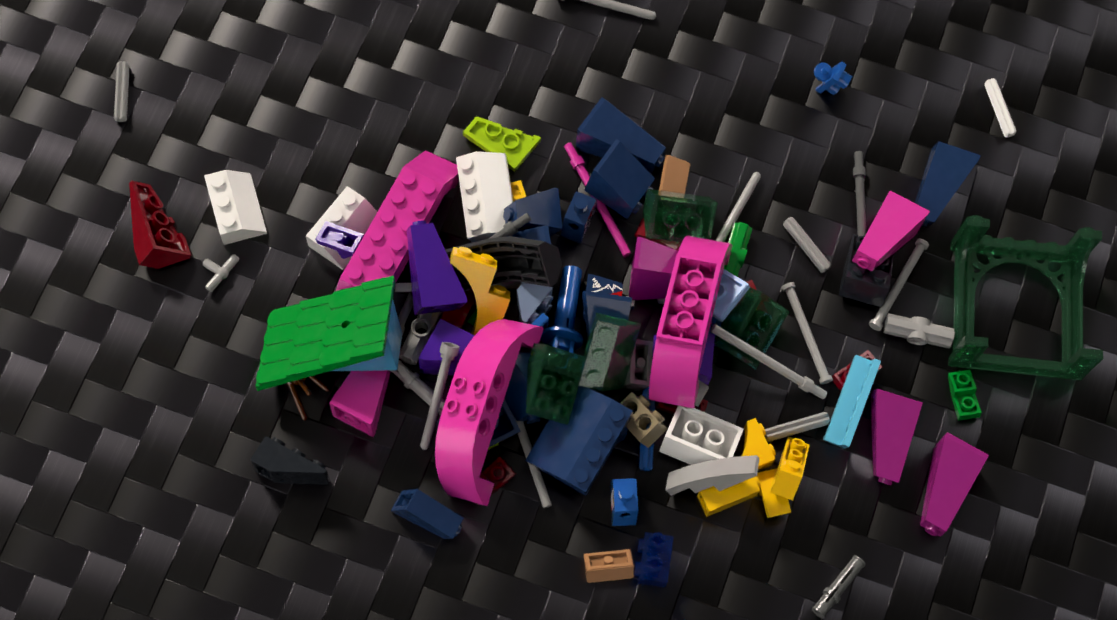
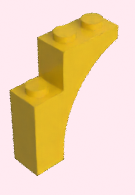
(480, 271)
(754, 444)

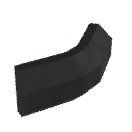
(517, 260)

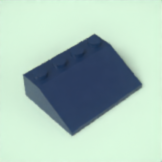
(581, 448)

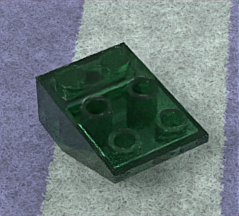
(553, 382)

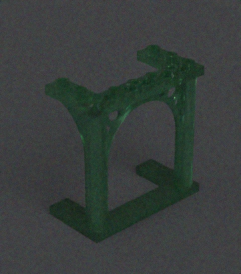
(1073, 260)

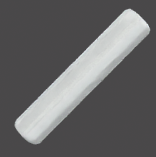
(1000, 108)

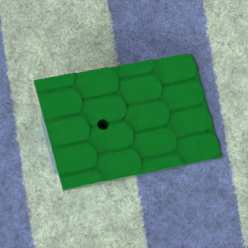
(332, 333)

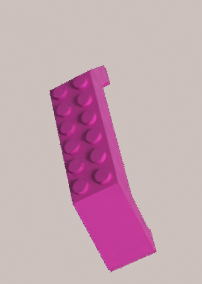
(411, 199)

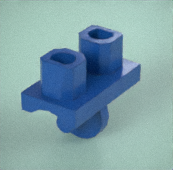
(831, 78)

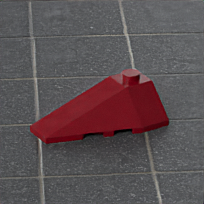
(154, 235)

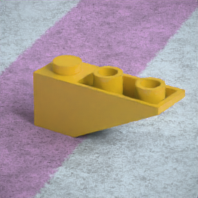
(790, 468)

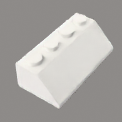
(484, 192)

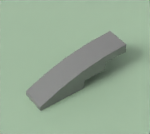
(718, 473)

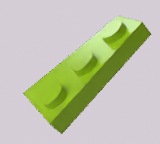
(498, 139)

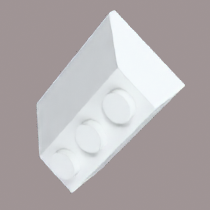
(235, 205)
(348, 211)
(699, 437)

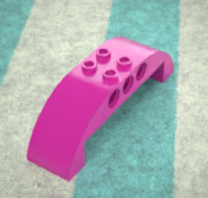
(475, 405)

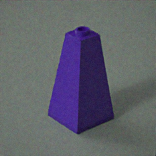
(432, 275)

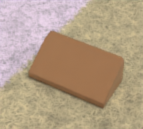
(674, 175)
(609, 566)

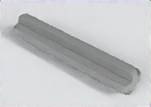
(121, 91)
(806, 244)
(797, 426)

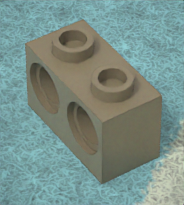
(642, 418)

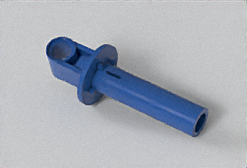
(562, 333)

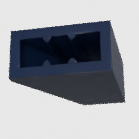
(542, 208)
(428, 513)

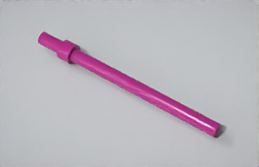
(578, 164)

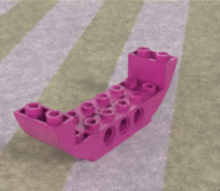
(687, 320)

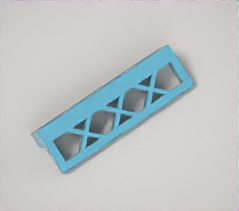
(851, 401)

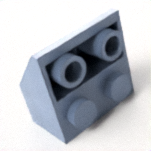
(533, 301)

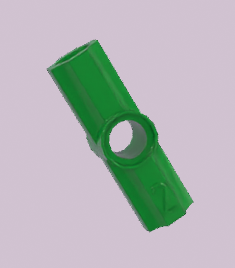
(739, 239)

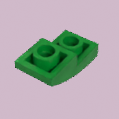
(963, 395)

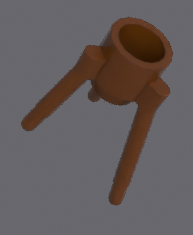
(306, 389)

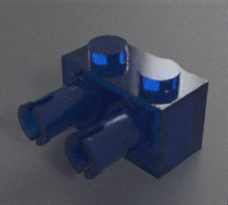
(654, 560)

